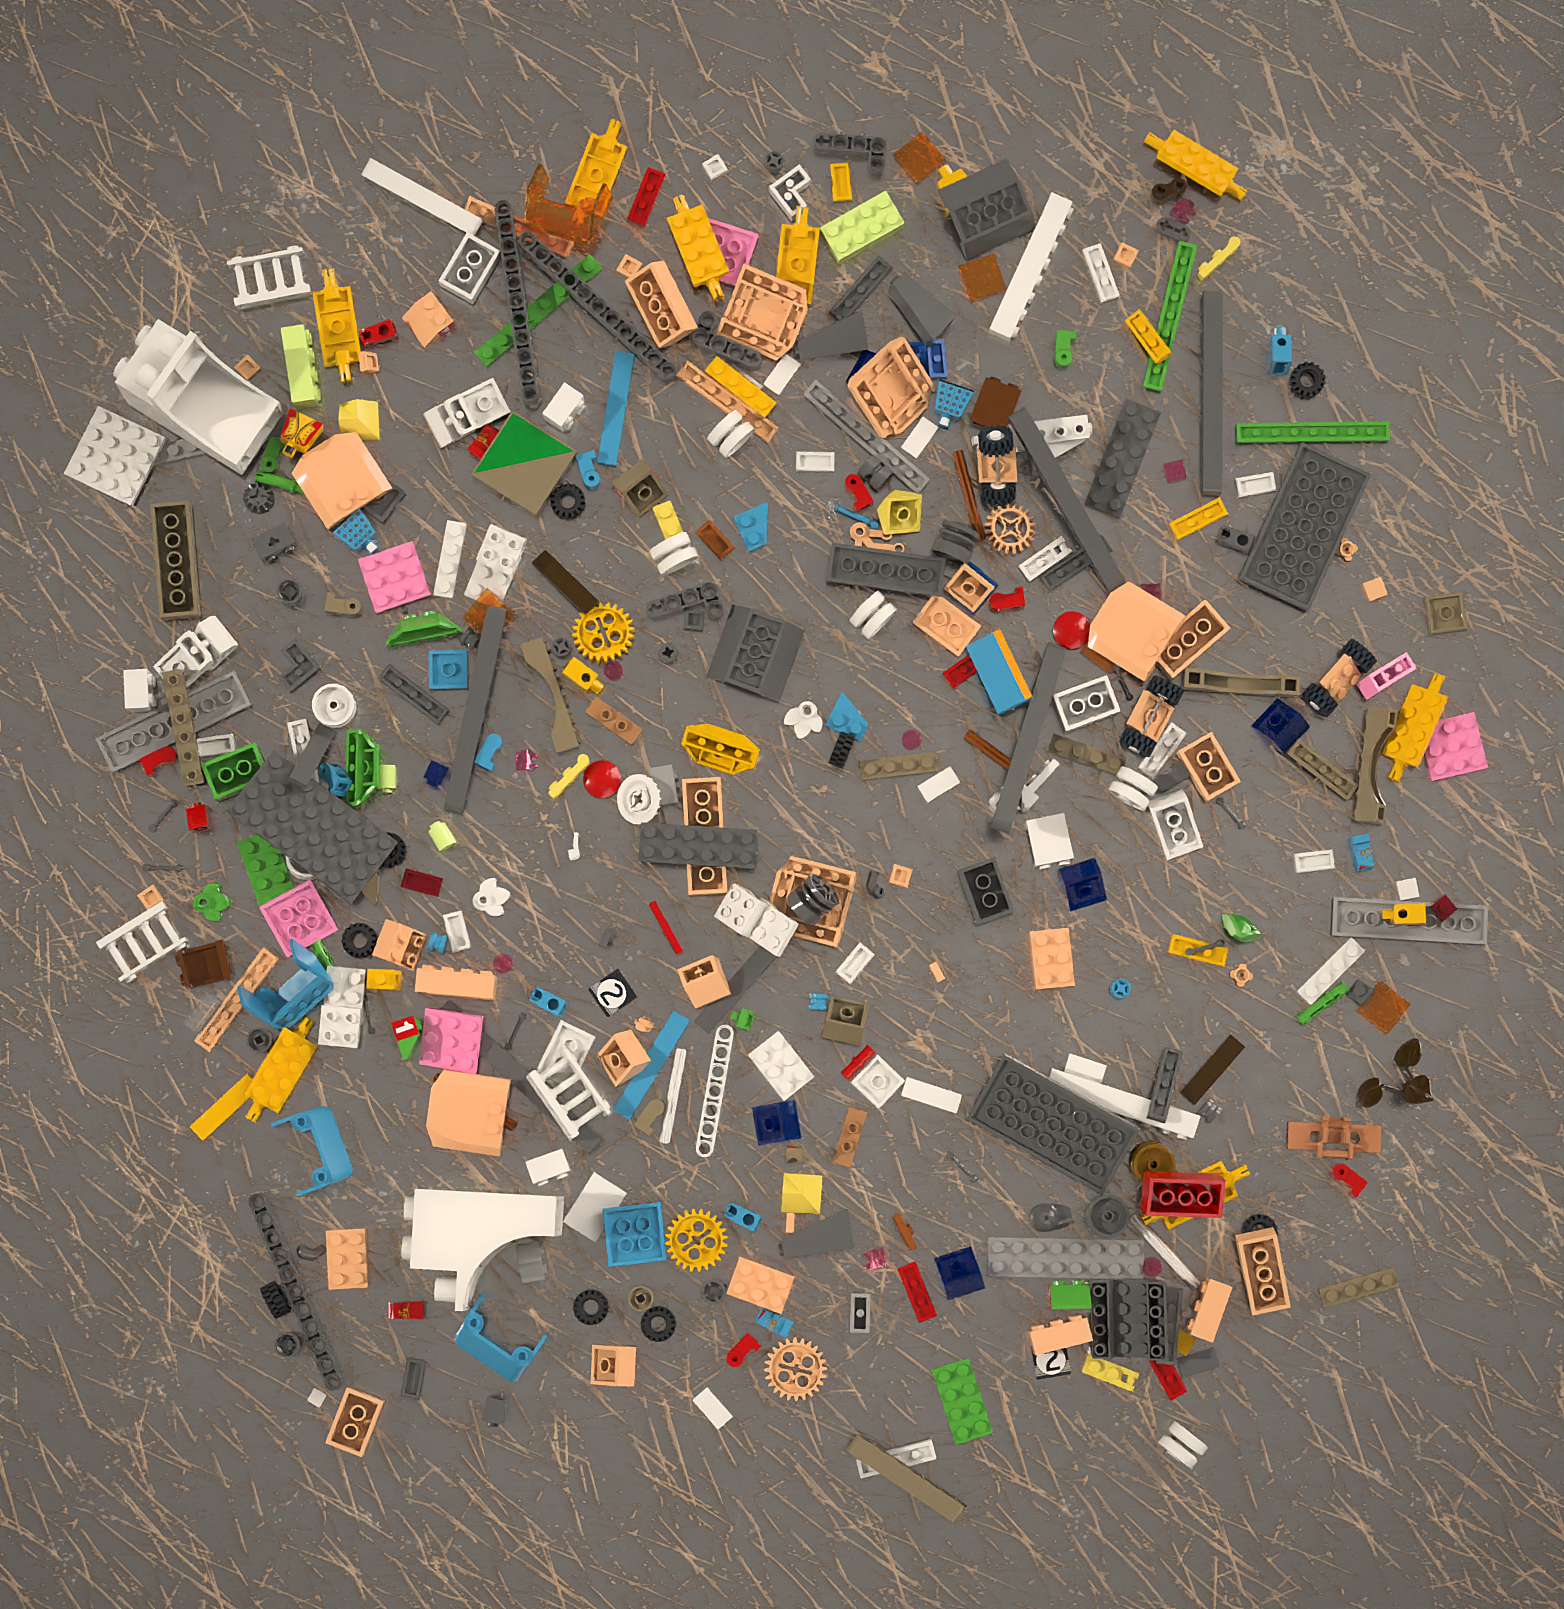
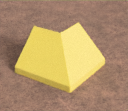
(360, 417)
(900, 512)
(801, 1193)

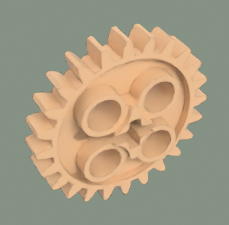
(791, 1386)

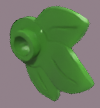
(214, 902)

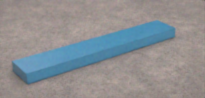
(615, 408)
(658, 1055)

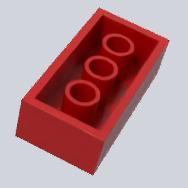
(1183, 1194)

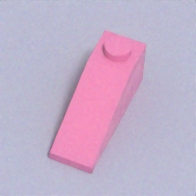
(1386, 676)

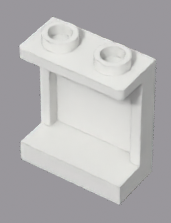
(1049, 841)

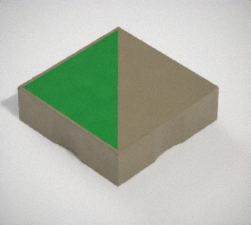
(524, 464)

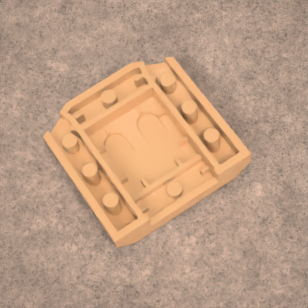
(764, 313)
(892, 388)
(340, 477)
(1133, 629)
(791, 875)
(468, 1112)

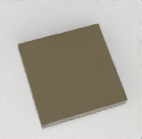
(1445, 613)

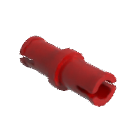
(858, 1062)

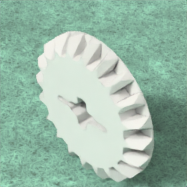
(627, 799)

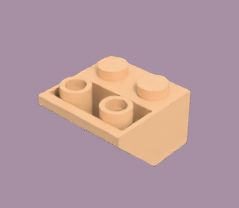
(399, 944)
(704, 981)

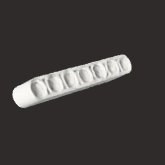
(422, 197)
(714, 1081)

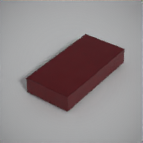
(421, 882)

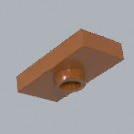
(905, 1230)

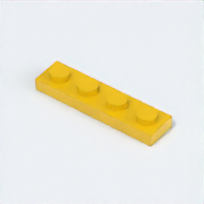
(740, 387)

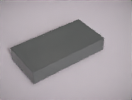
(1198, 1362)
(413, 1378)

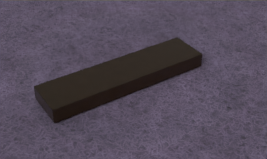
(565, 582)
(1212, 1069)

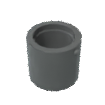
(713, 1291)

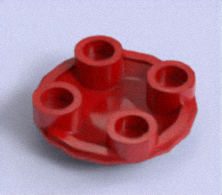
(1071, 630)
(602, 779)

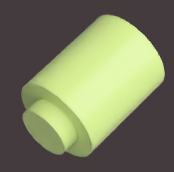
(387, 778)
(441, 835)

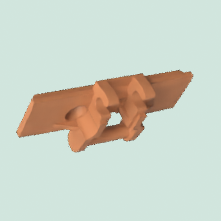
(1334, 1131)

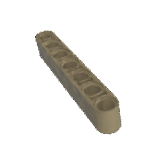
(907, 1478)

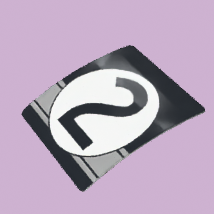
(612, 992)
(1051, 1364)

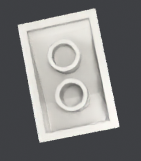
(1175, 824)

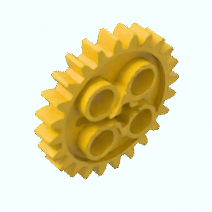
(619, 626)
(685, 1225)

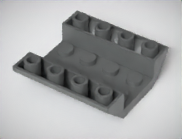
(988, 208)
(755, 652)
(1129, 1318)

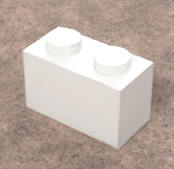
(548, 1166)

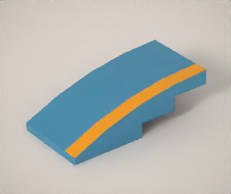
(999, 672)

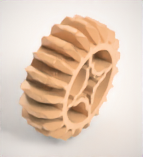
(1016, 535)

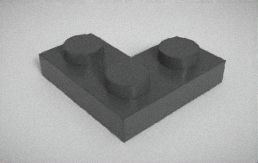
(302, 665)

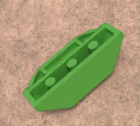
(422, 629)
(361, 766)

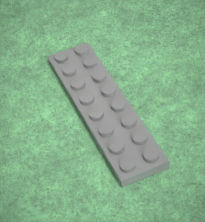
(155, 730)
(1365, 920)
(1065, 1258)

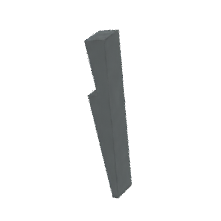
(738, 986)

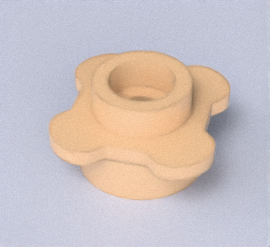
(1351, 549)
(1246, 975)
(643, 1024)

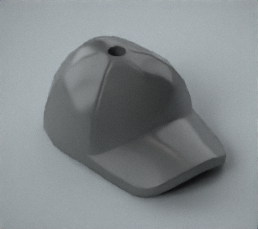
(1058, 1217)

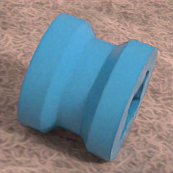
(437, 943)
(1120, 986)
(818, 1001)

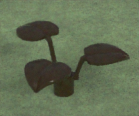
(1415, 1090)

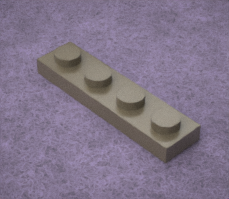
(1085, 754)
(898, 766)
(1322, 769)
(1358, 1287)

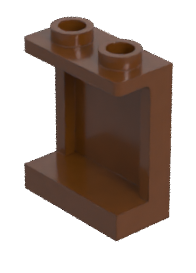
(995, 403)
(204, 964)

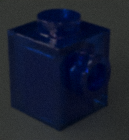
(436, 774)

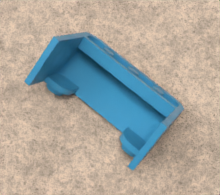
(294, 997)
(329, 1144)
(506, 1365)

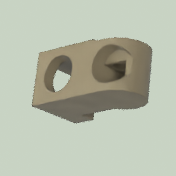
(342, 607)
(648, 1116)
(793, 1153)

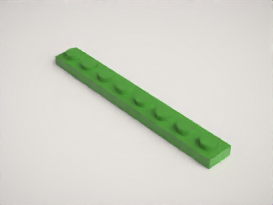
(1171, 311)
(537, 312)
(1313, 432)

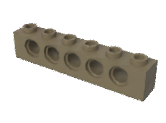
(183, 727)

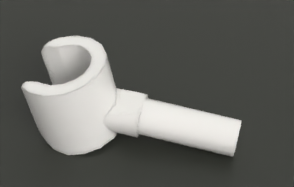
(574, 853)

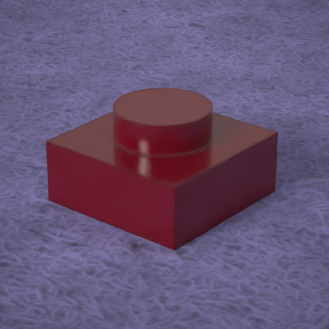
(1443, 908)

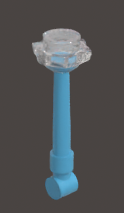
(833, 506)

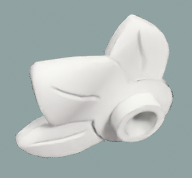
(802, 722)
(494, 898)

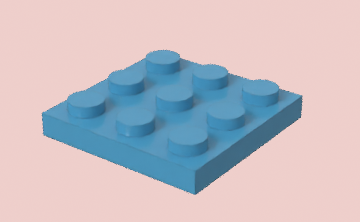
(634, 1234)

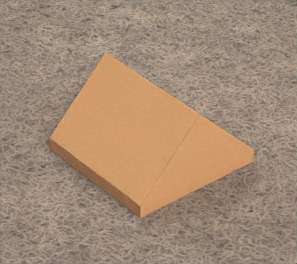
(968, 587)

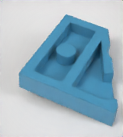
(753, 526)
(847, 719)

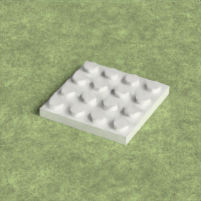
(115, 456)

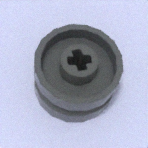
(1107, 1204)

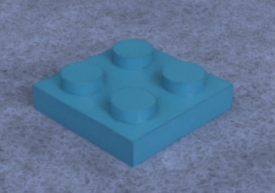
(448, 669)

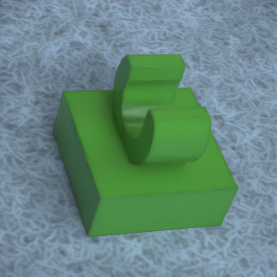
(744, 1019)

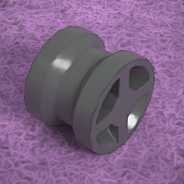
(772, 158)
(470, 638)
(561, 644)
(669, 657)
(1210, 1111)

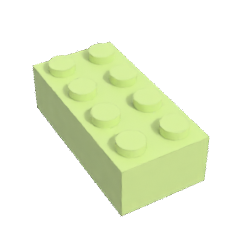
(862, 227)
(300, 367)

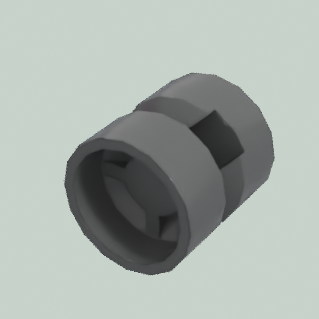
(874, 472)
(290, 592)
(260, 1040)
(288, 1344)

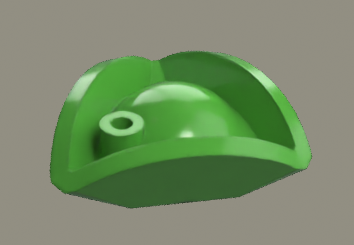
(1241, 928)

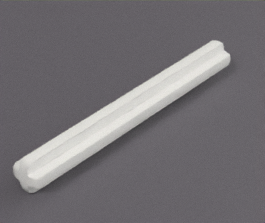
(672, 1096)
(1164, 1251)

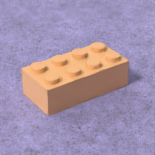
(661, 304)
(1196, 634)
(455, 984)
(1262, 1271)

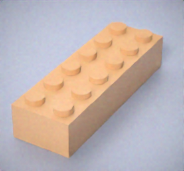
(704, 808)

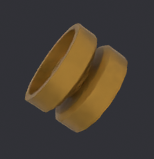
(1147, 1152)

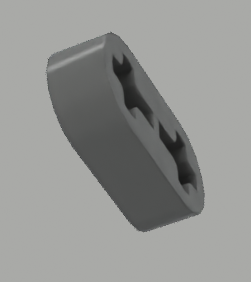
(1171, 234)

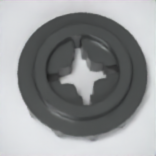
(264, 504)

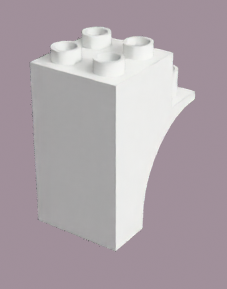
(196, 395)
(468, 1230)

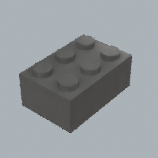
(986, 891)

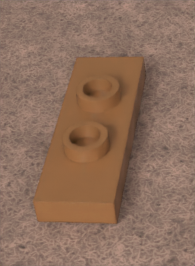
(614, 721)
(849, 1137)

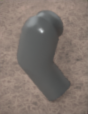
(872, 885)
(309, 1254)

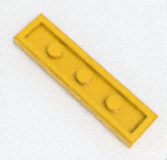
(222, 1109)

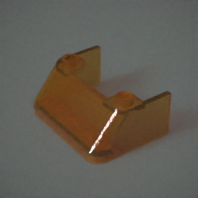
(563, 221)

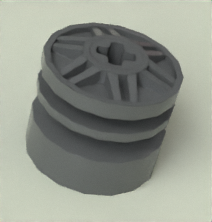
(956, 540)
(813, 899)

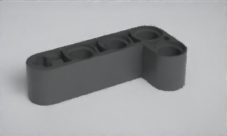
(850, 150)
(728, 345)
(680, 597)

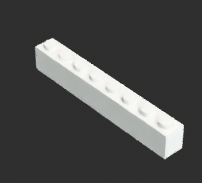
(1030, 267)
(1129, 1105)

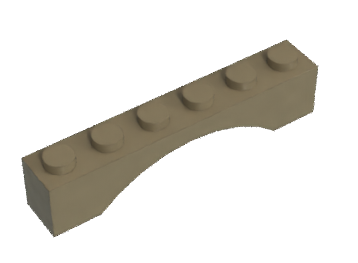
(537, 657)
(1241, 683)
(1379, 726)

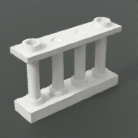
(281, 293)
(142, 923)
(549, 1096)

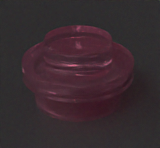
(613, 670)
(911, 739)
(502, 963)
(1152, 1266)

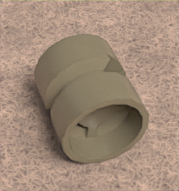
(641, 1298)

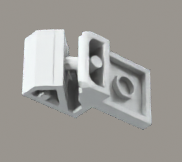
(466, 412)
(496, 563)
(198, 650)
(1028, 796)
(756, 919)
(343, 1008)

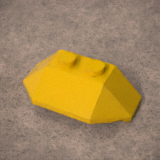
(720, 748)

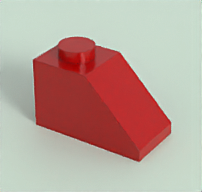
(198, 817)

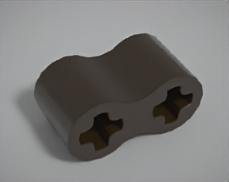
(1168, 191)

